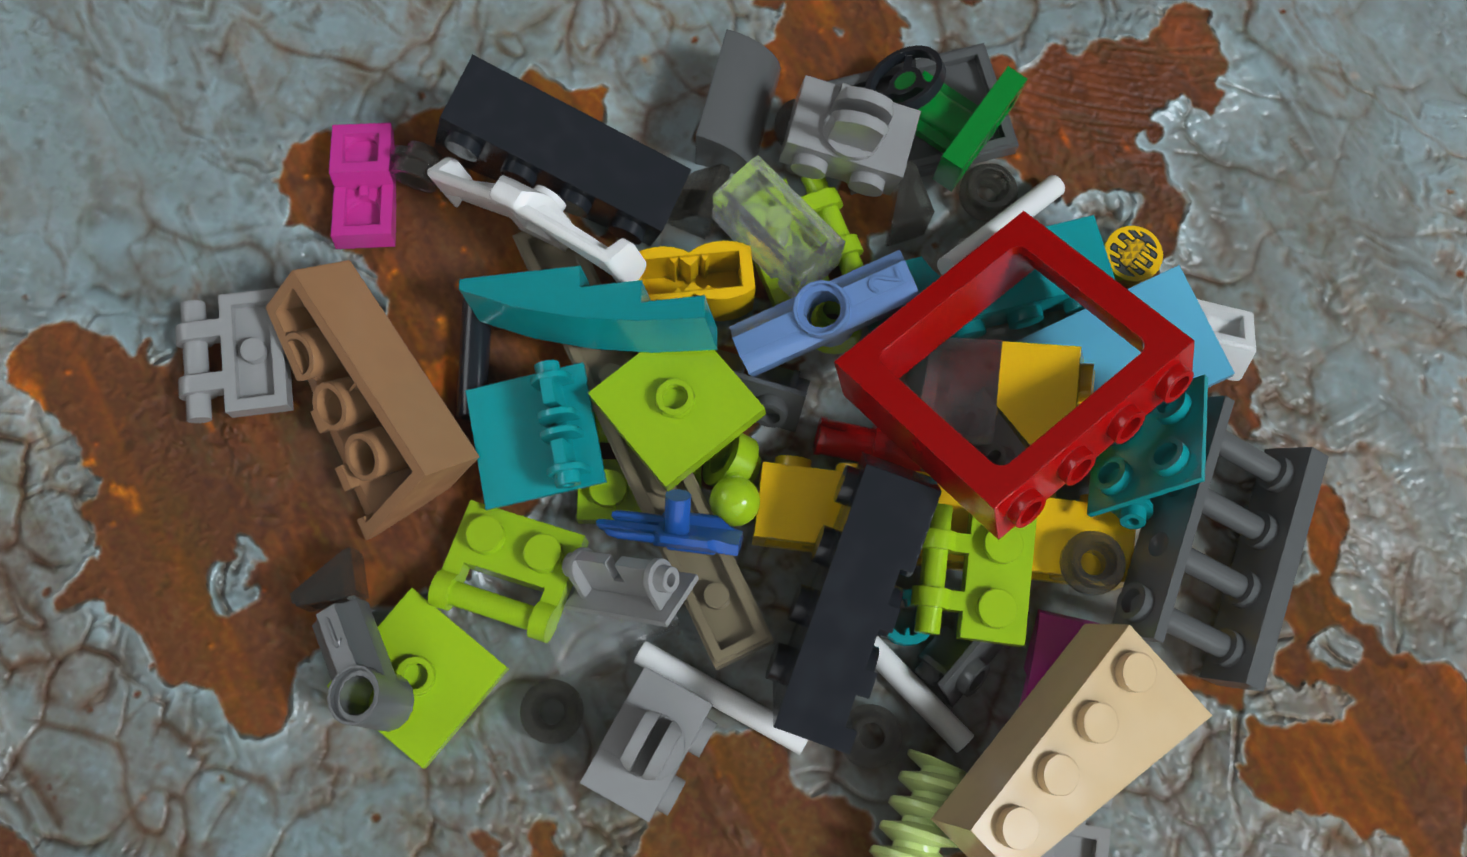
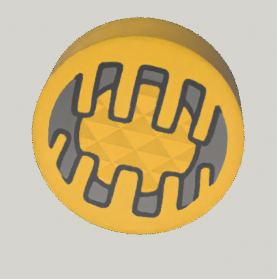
(1133, 255)

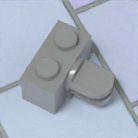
(849, 136)
(648, 746)

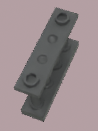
(1263, 564)

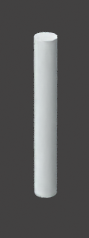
(1031, 202)
(720, 695)
(921, 698)

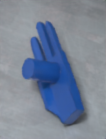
(675, 528)

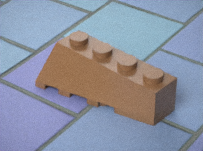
(369, 394)

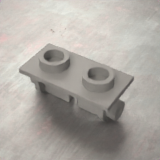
(626, 588)

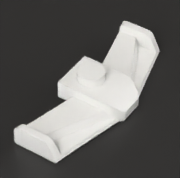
(538, 214)

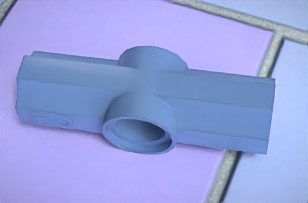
(787, 330)

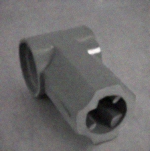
(358, 666)

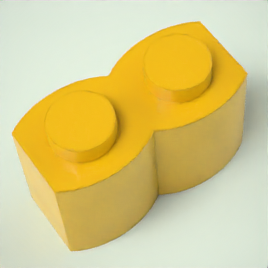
(714, 269)

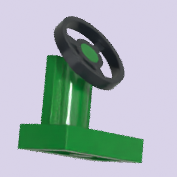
(947, 117)

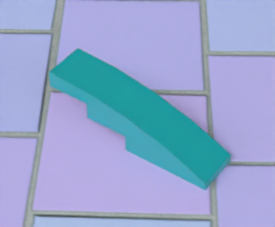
(567, 310)

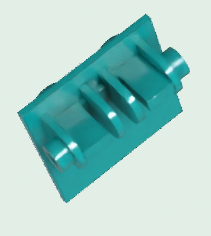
(535, 435)
(1157, 460)

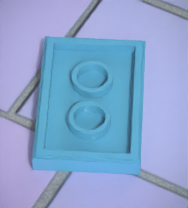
(1109, 352)

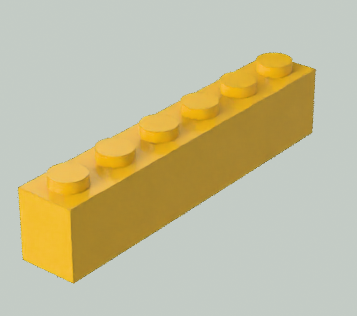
(801, 500)

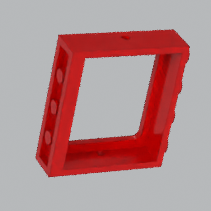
(1067, 452)

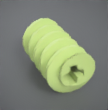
(916, 832)

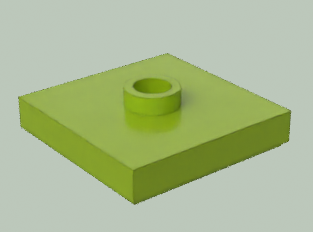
(676, 409)
(444, 669)

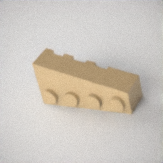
(1071, 745)

